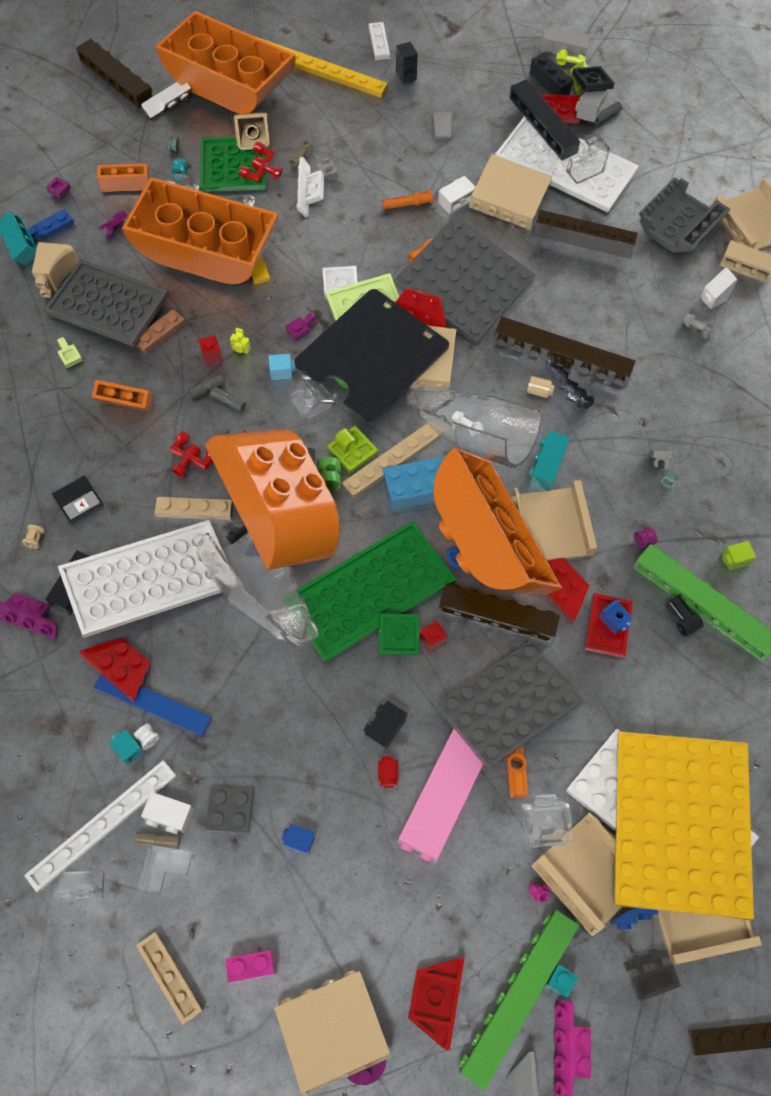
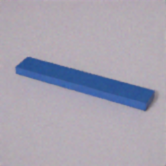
(160, 707)

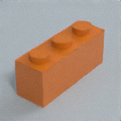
(123, 177)
(122, 395)

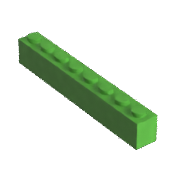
(706, 601)
(518, 1000)

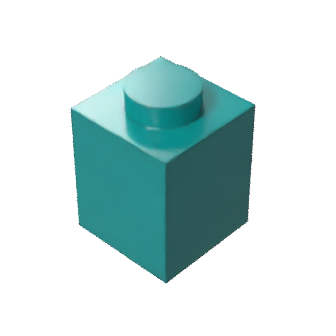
(126, 747)
(561, 981)

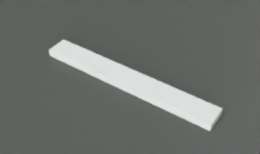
(99, 827)

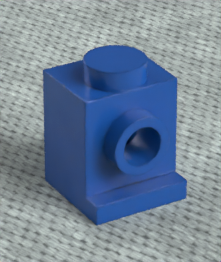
(609, 617)

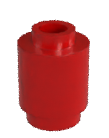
(388, 772)

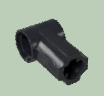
(685, 620)

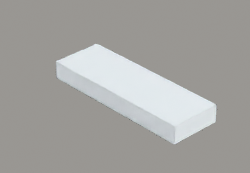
(379, 41)

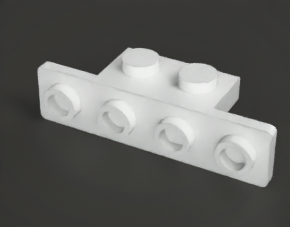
(166, 99)
(309, 187)

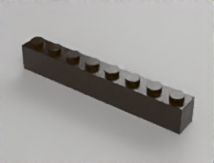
(564, 351)

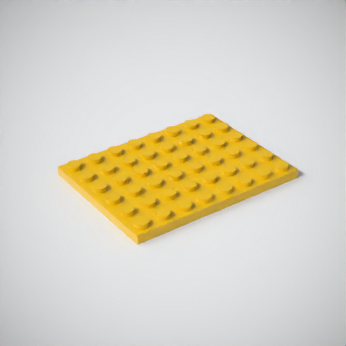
(683, 826)

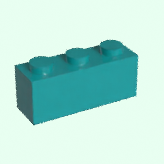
(17, 238)
(548, 460)

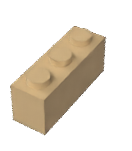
(747, 261)

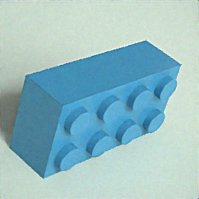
(411, 483)

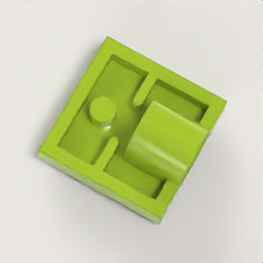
(352, 448)

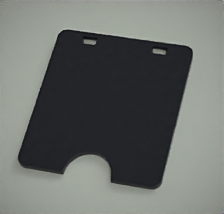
(373, 352)

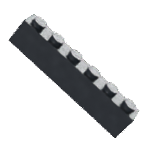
(544, 119)

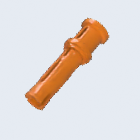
(414, 199)

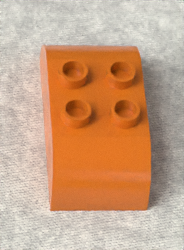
(224, 62)
(199, 231)
(278, 495)
(488, 527)

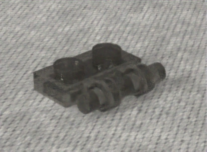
(654, 981)

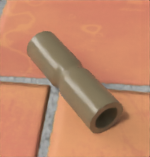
(162, 840)

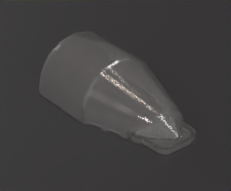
(508, 426)
(262, 595)

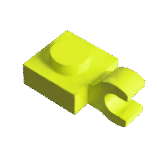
(239, 342)

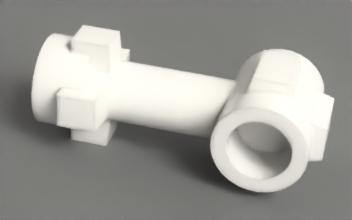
(459, 418)

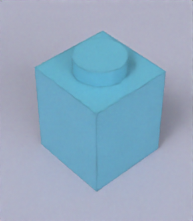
(281, 366)

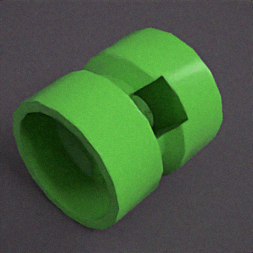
(330, 471)

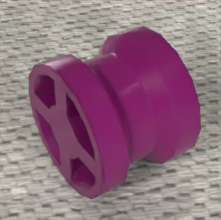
(645, 537)

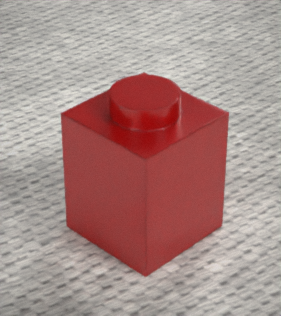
(210, 350)
(433, 636)

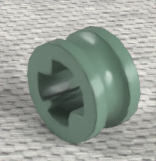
(173, 144)
(669, 478)

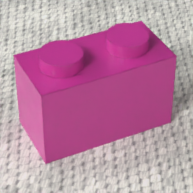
(250, 966)

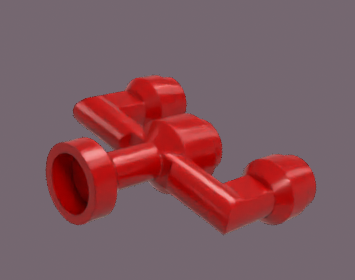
(260, 164)
(191, 454)

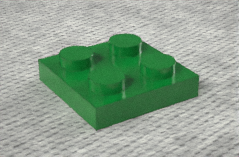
(398, 634)

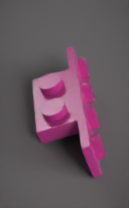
(571, 1049)

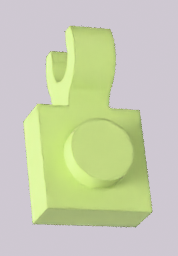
(68, 354)

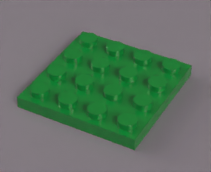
(221, 164)

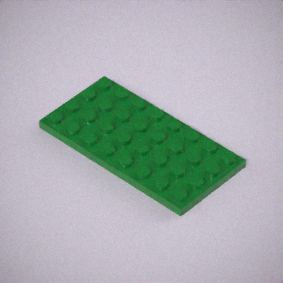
(378, 580)

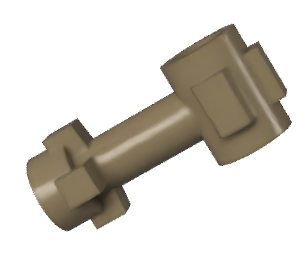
(306, 150)

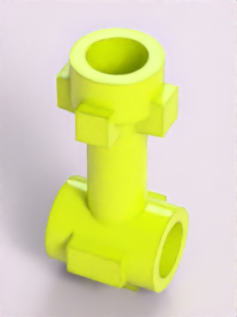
(563, 57)

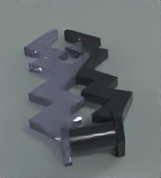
(583, 401)

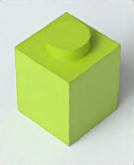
(738, 555)

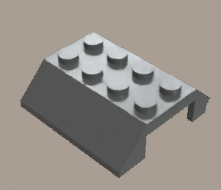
(678, 218)

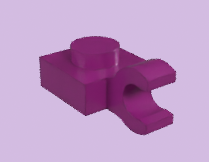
(116, 220)
(299, 327)

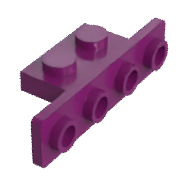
(29, 615)

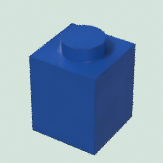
(298, 839)

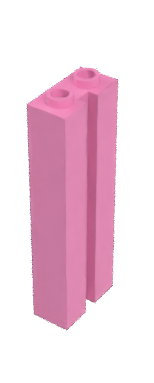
(441, 800)

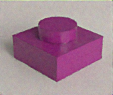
(58, 187)

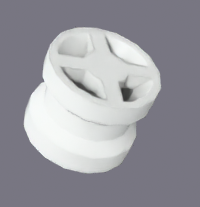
(146, 737)

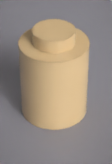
(540, 387)

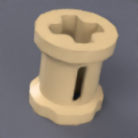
(33, 536)

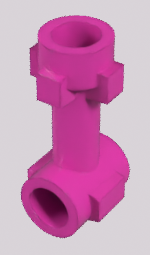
(539, 892)

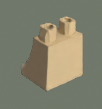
(251, 128)
(52, 266)

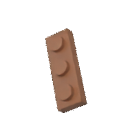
(160, 330)

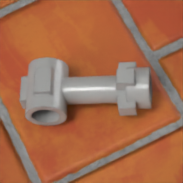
(707, 329)

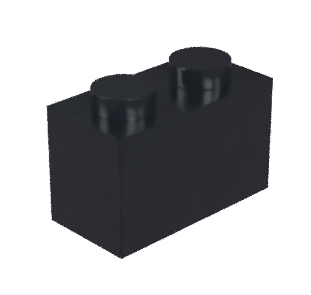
(406, 62)
(385, 725)

